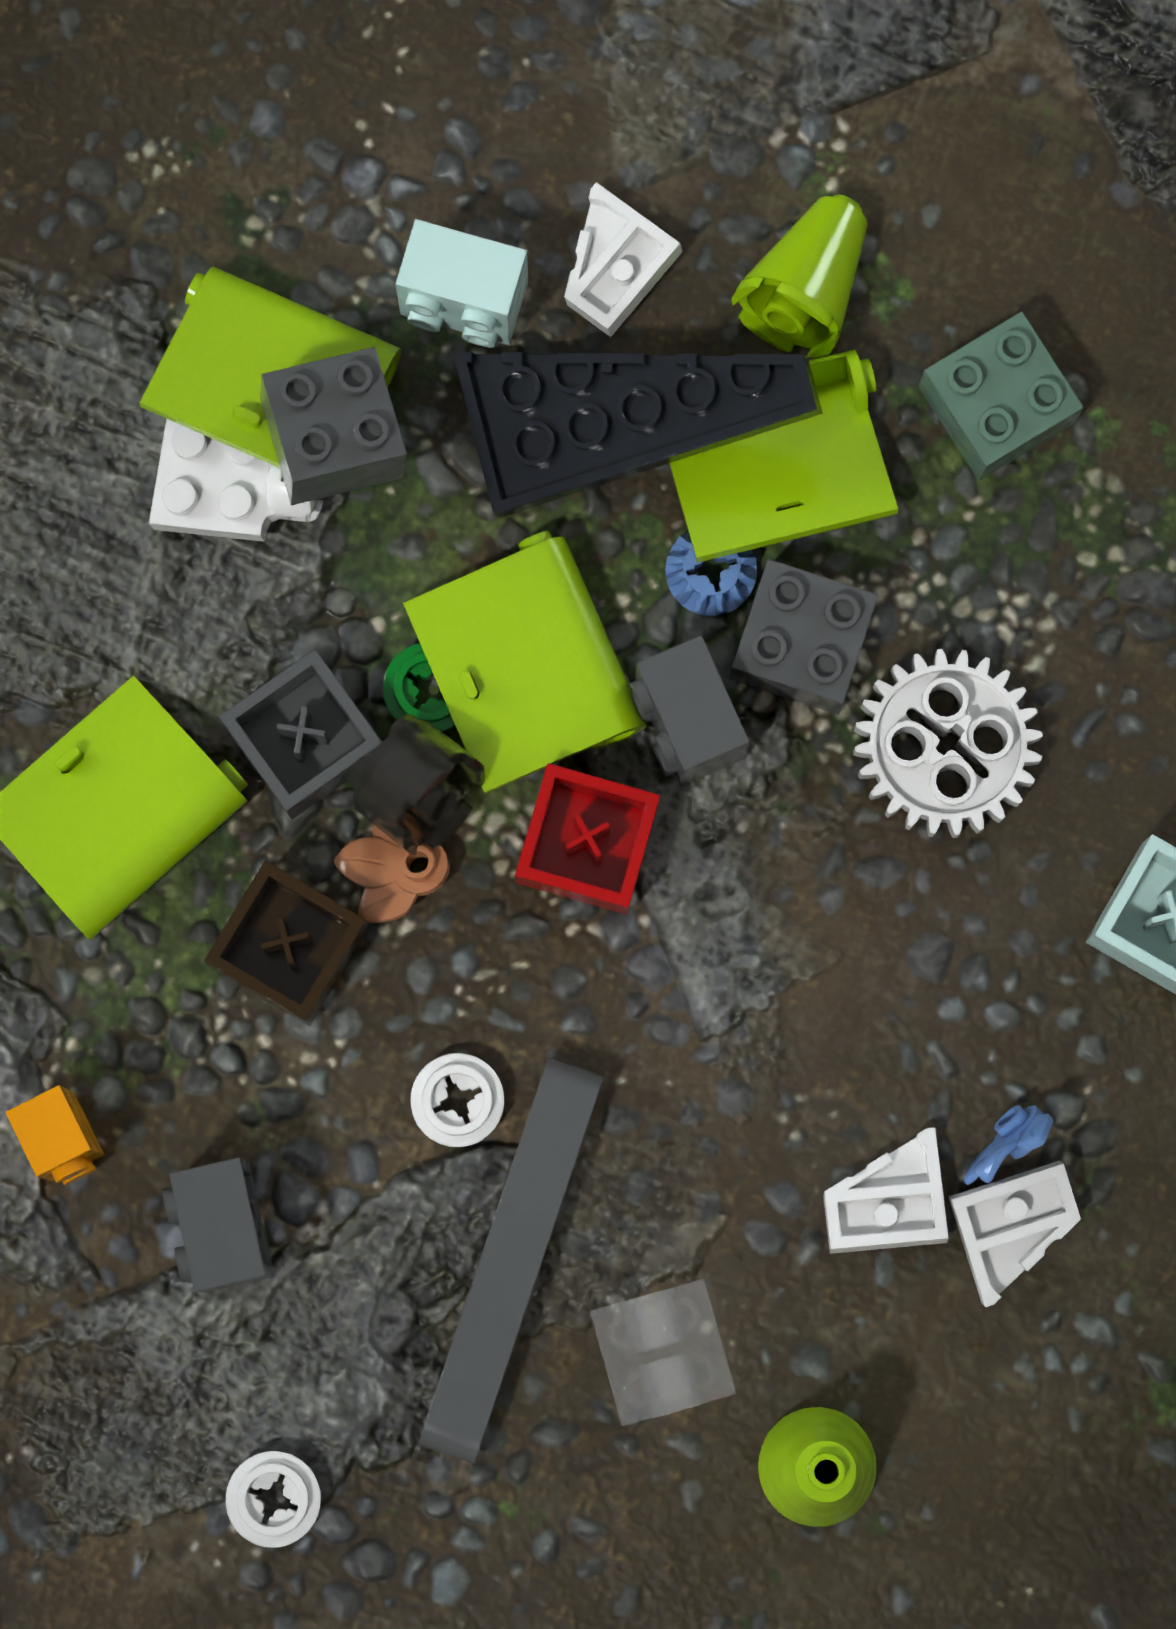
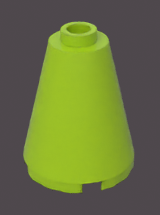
(806, 279)
(790, 1460)

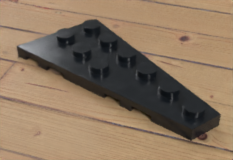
(594, 418)

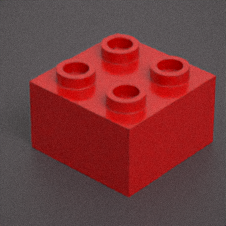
(587, 839)

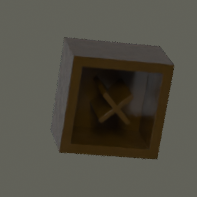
(287, 943)

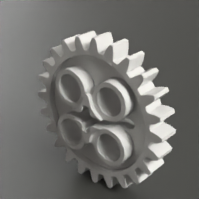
(981, 704)

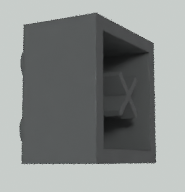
(333, 426)
(803, 636)
(689, 712)
(301, 733)
(218, 1226)

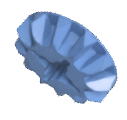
(696, 591)

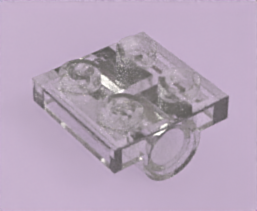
(663, 1352)

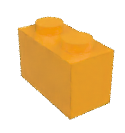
(56, 1136)

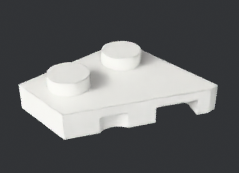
(616, 261)
(890, 1202)
(1012, 1224)

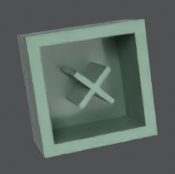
(1000, 396)

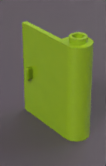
(227, 342)
(792, 477)
(536, 659)
(115, 807)

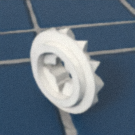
(431, 1090)
(247, 1510)

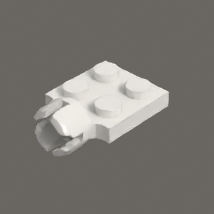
(219, 490)

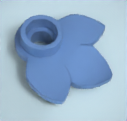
(1017, 1135)

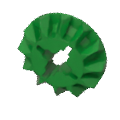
(402, 694)

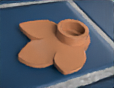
(386, 875)

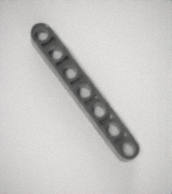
(511, 1260)

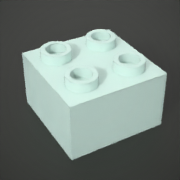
(461, 284)
(1141, 915)

